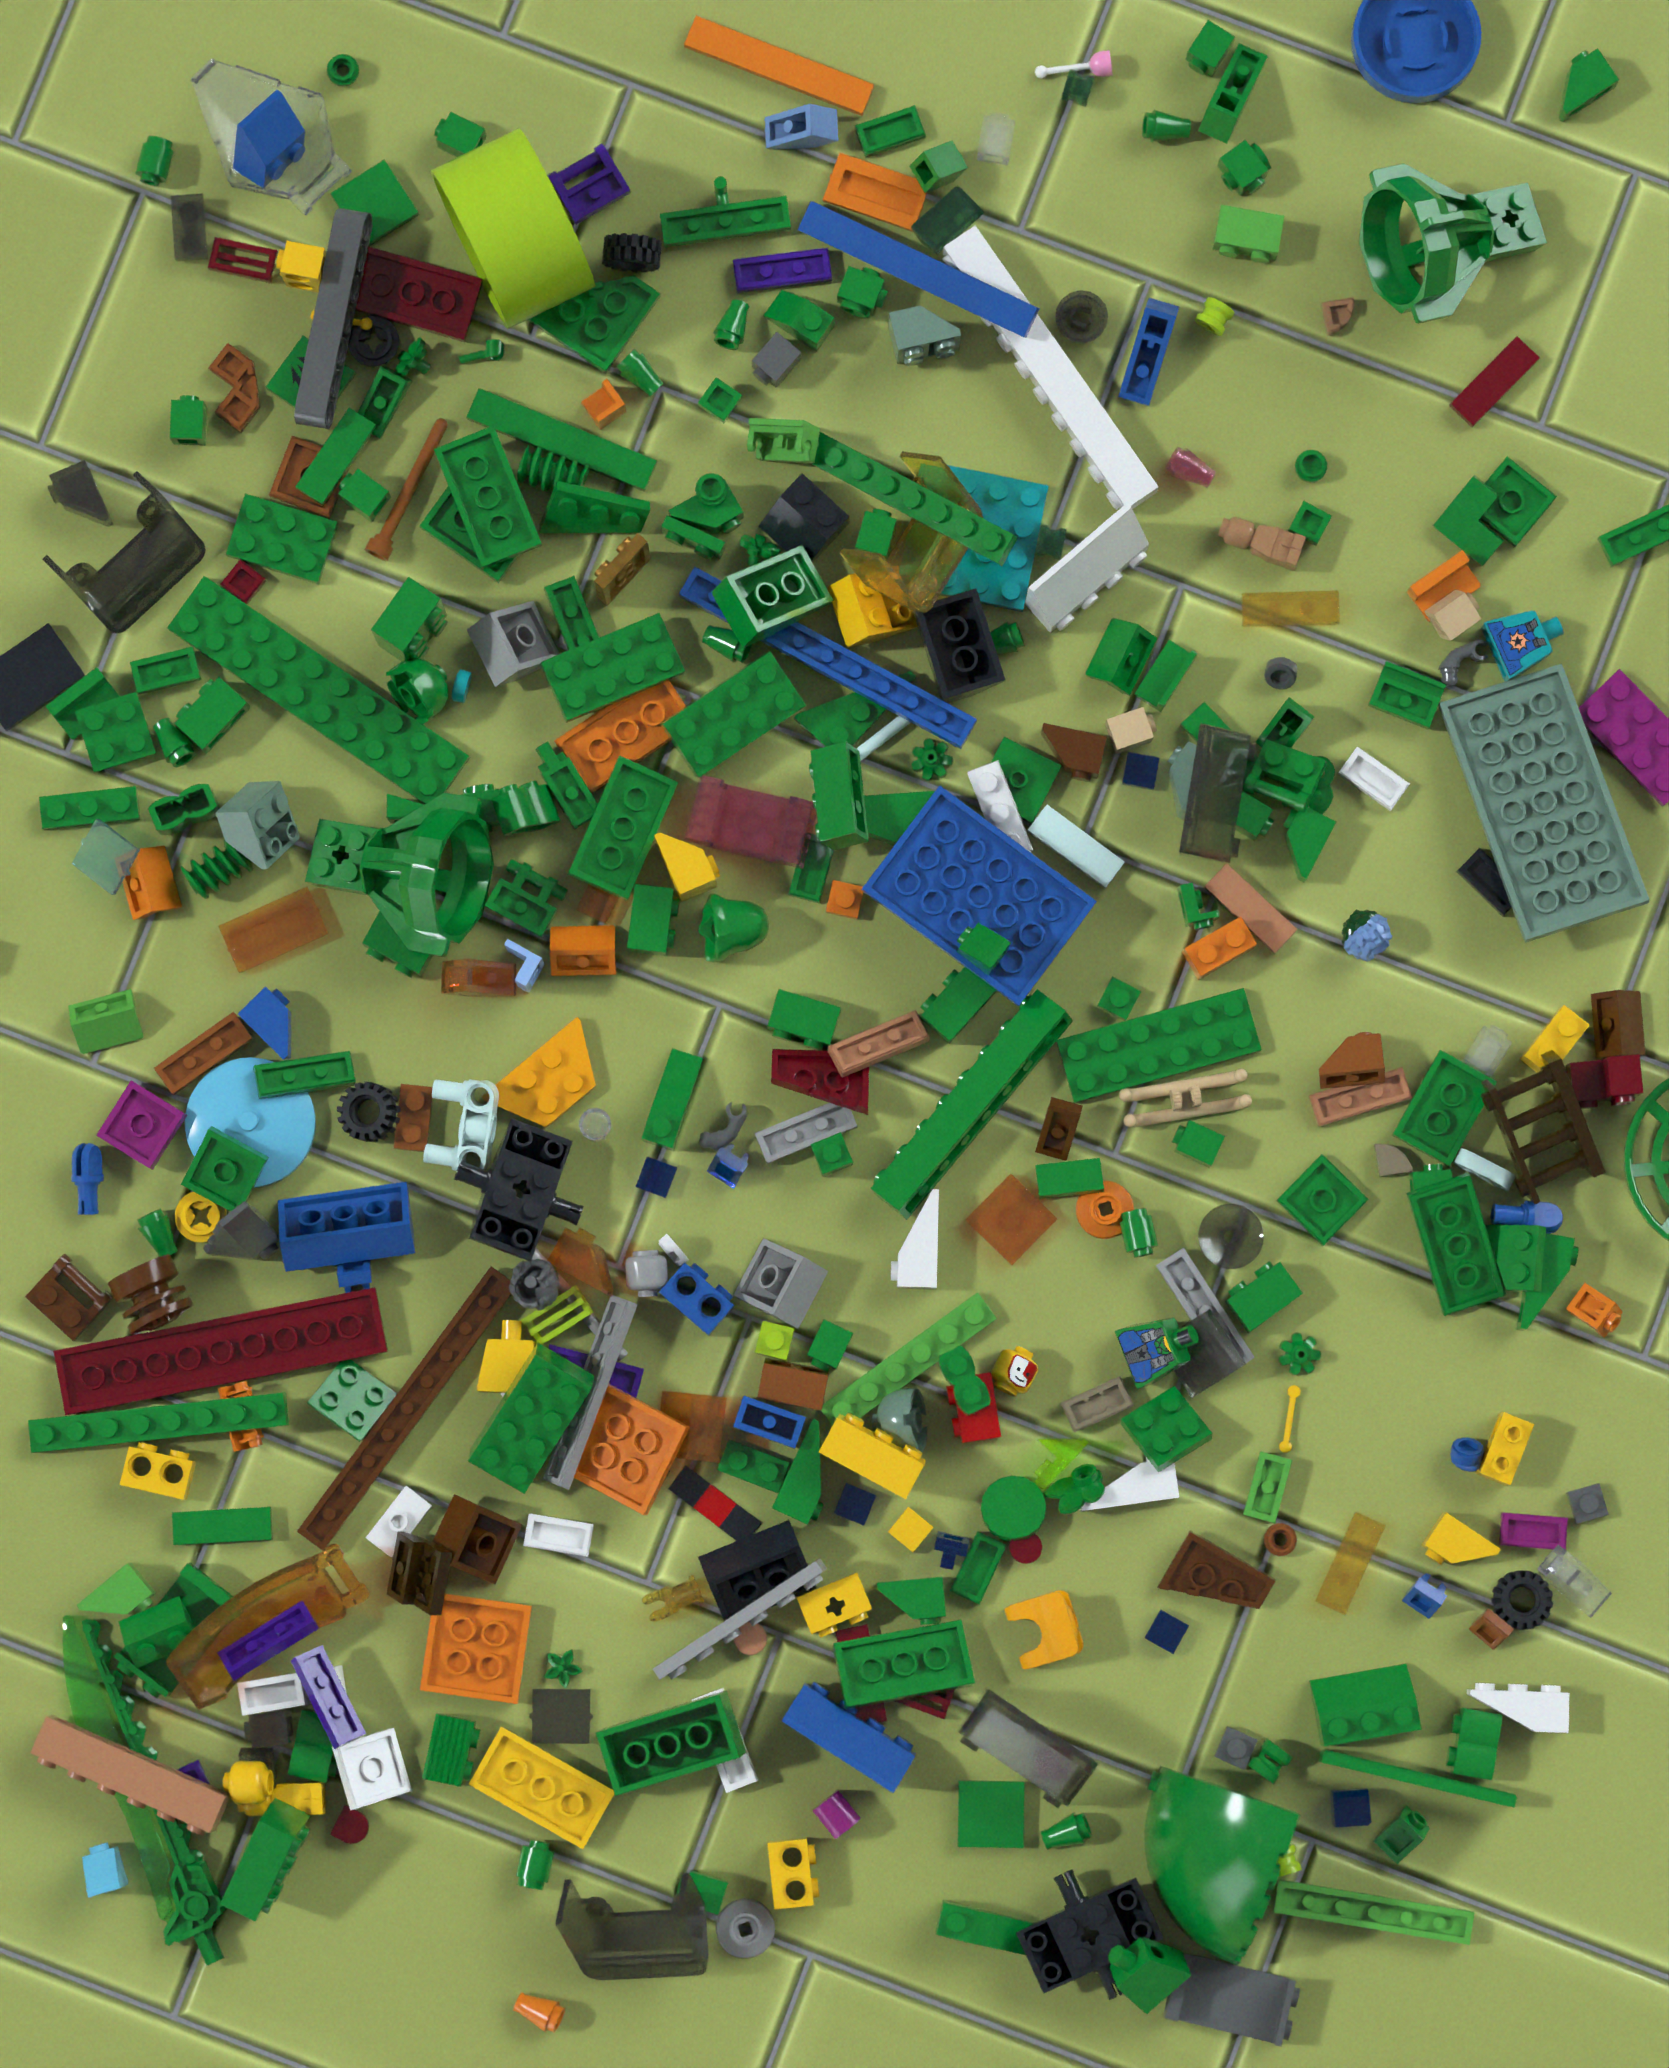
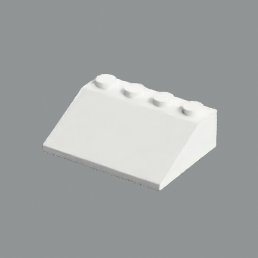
(1087, 570)

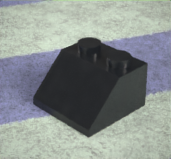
(804, 518)

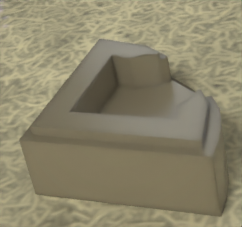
(1391, 1160)

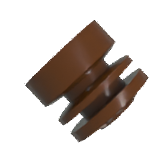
(150, 1294)

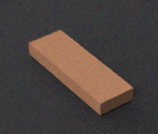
(1256, 911)
(878, 1043)
(1350, 1101)

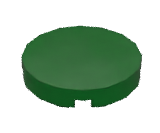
(1013, 1508)

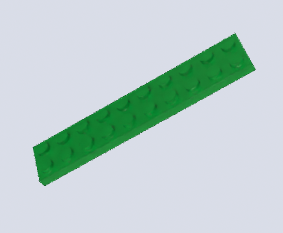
(317, 692)

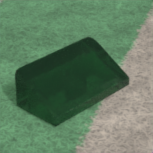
(946, 220)

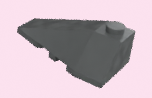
(243, 1235)

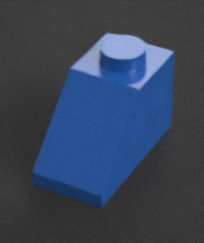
(270, 1020)

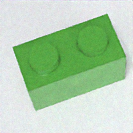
(1248, 233)

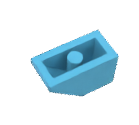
(103, 1870)

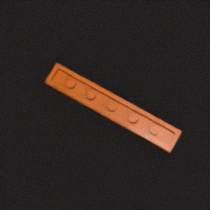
(779, 65)

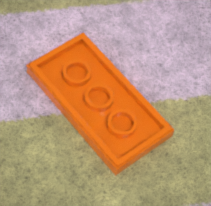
(620, 729)

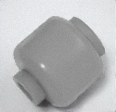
(646, 1272)

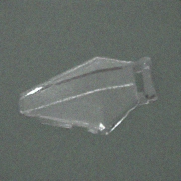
(232, 93)

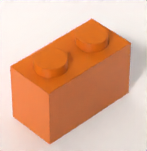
(1219, 948)

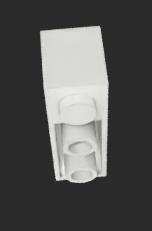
(1535, 1710)

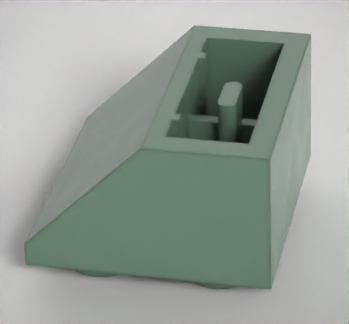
(921, 334)
(259, 822)

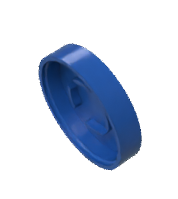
(1415, 46)

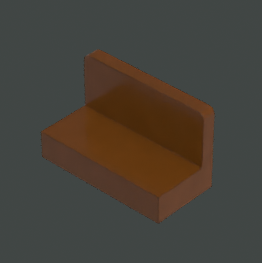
(1618, 1023)

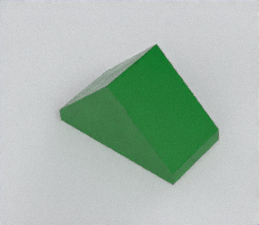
(1286, 725)

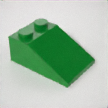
(771, 595)

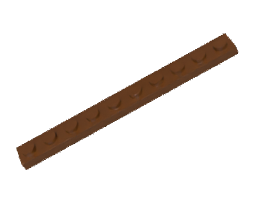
(406, 1409)

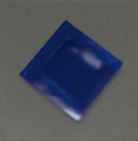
(1140, 771)
(656, 1177)
(855, 1504)
(1166, 1631)

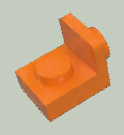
(1595, 1310)

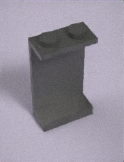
(1234, 2000)

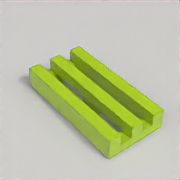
(534, 1330)

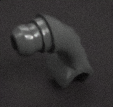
(1451, 664)
(726, 1136)

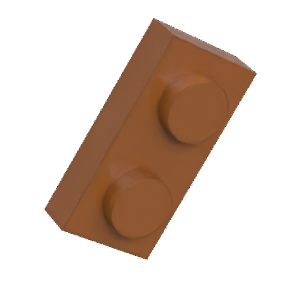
(415, 1118)

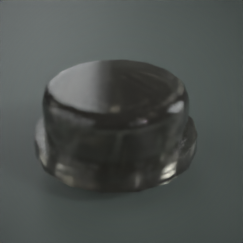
(1081, 317)

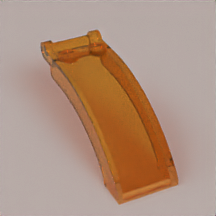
(196, 1658)

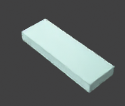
(1076, 846)

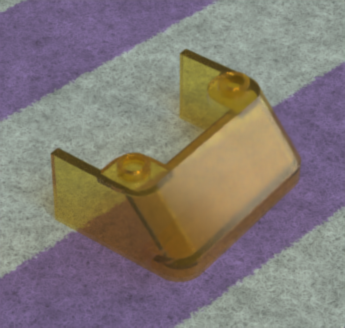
(922, 557)

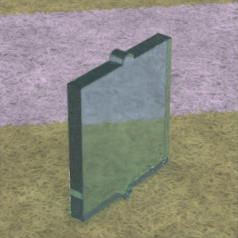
(105, 856)

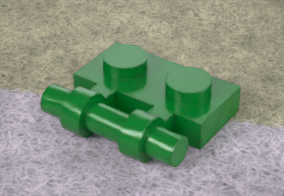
(522, 907)

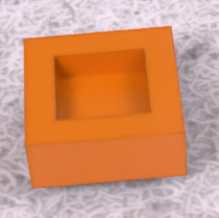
(844, 899)

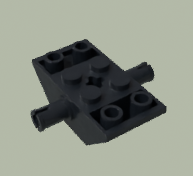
(528, 1162)
(1057, 1942)

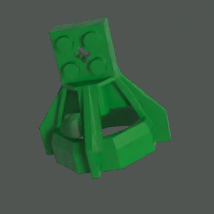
(1456, 240)
(402, 872)

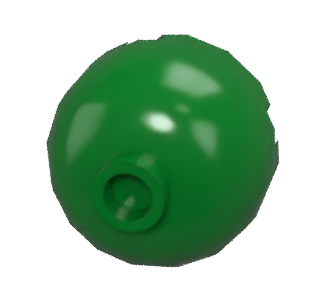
(419, 687)

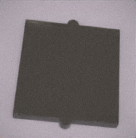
(561, 1716)

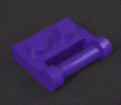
(594, 192)

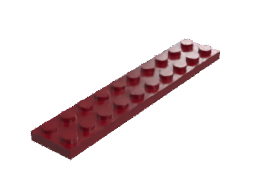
(220, 1351)

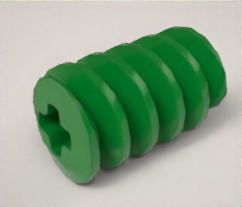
(549, 471)
(216, 869)

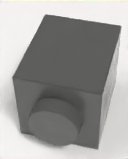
(775, 360)

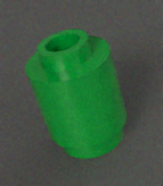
(154, 160)
(1138, 1232)
(534, 1865)

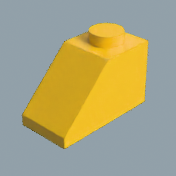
(1456, 1542)

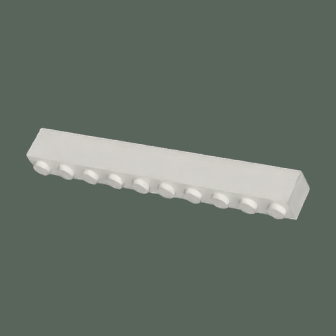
(1058, 383)

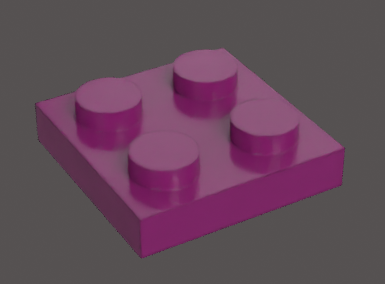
(141, 1125)

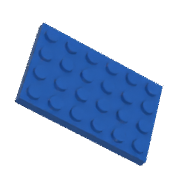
(965, 871)

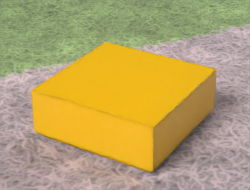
(910, 1529)

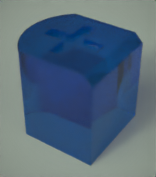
(1350, 1807)

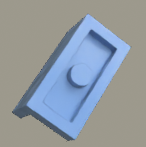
(531, 967)

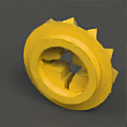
(185, 1216)

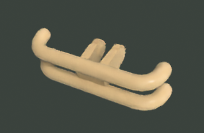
(1185, 1099)

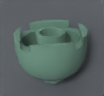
(901, 1417)

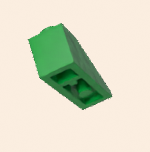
(1232, 93)
(672, 1100)
(1558, 1257)
(802, 1485)
(980, 1927)

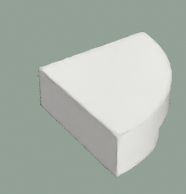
(672, 1250)

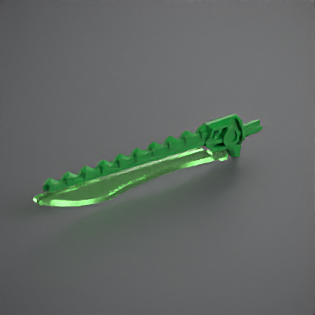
(191, 1881)

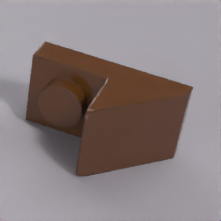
(1058, 1128)

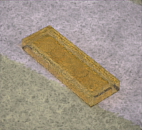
(1290, 608)
(1350, 1563)

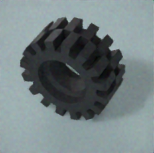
(631, 252)
(385, 1120)
(1541, 1592)

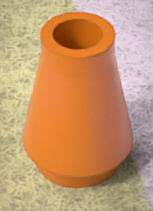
(541, 2012)

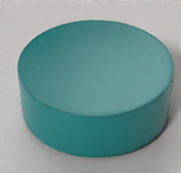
(461, 686)

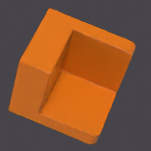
(604, 405)

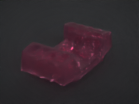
(750, 822)

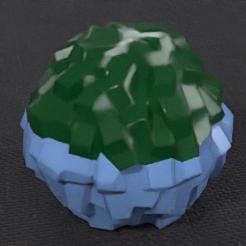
(1365, 934)

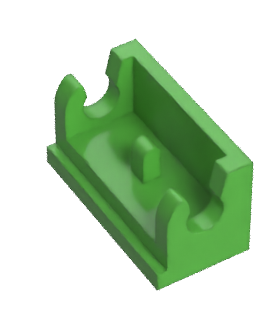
(783, 440)

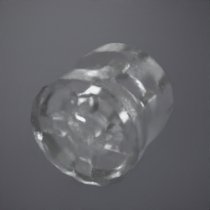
(597, 1130)

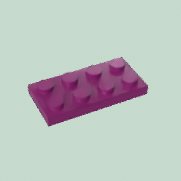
(1631, 732)

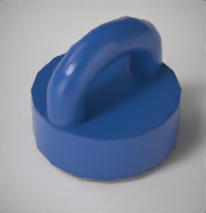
(1467, 1454)

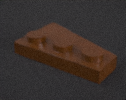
(1214, 1573)

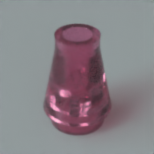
(1187, 466)

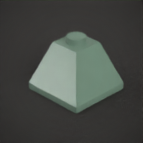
(1180, 775)

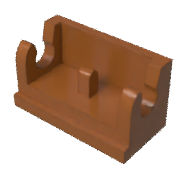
(793, 1384)

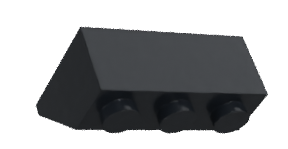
(959, 646)
(753, 1567)

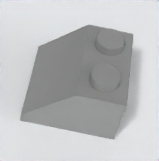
(512, 642)
(780, 1283)

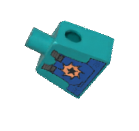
(1520, 641)

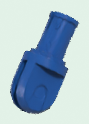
(87, 1176)
(1541, 1214)

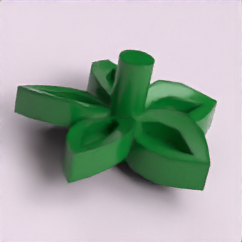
(562, 1667)

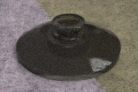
(1247, 1231)

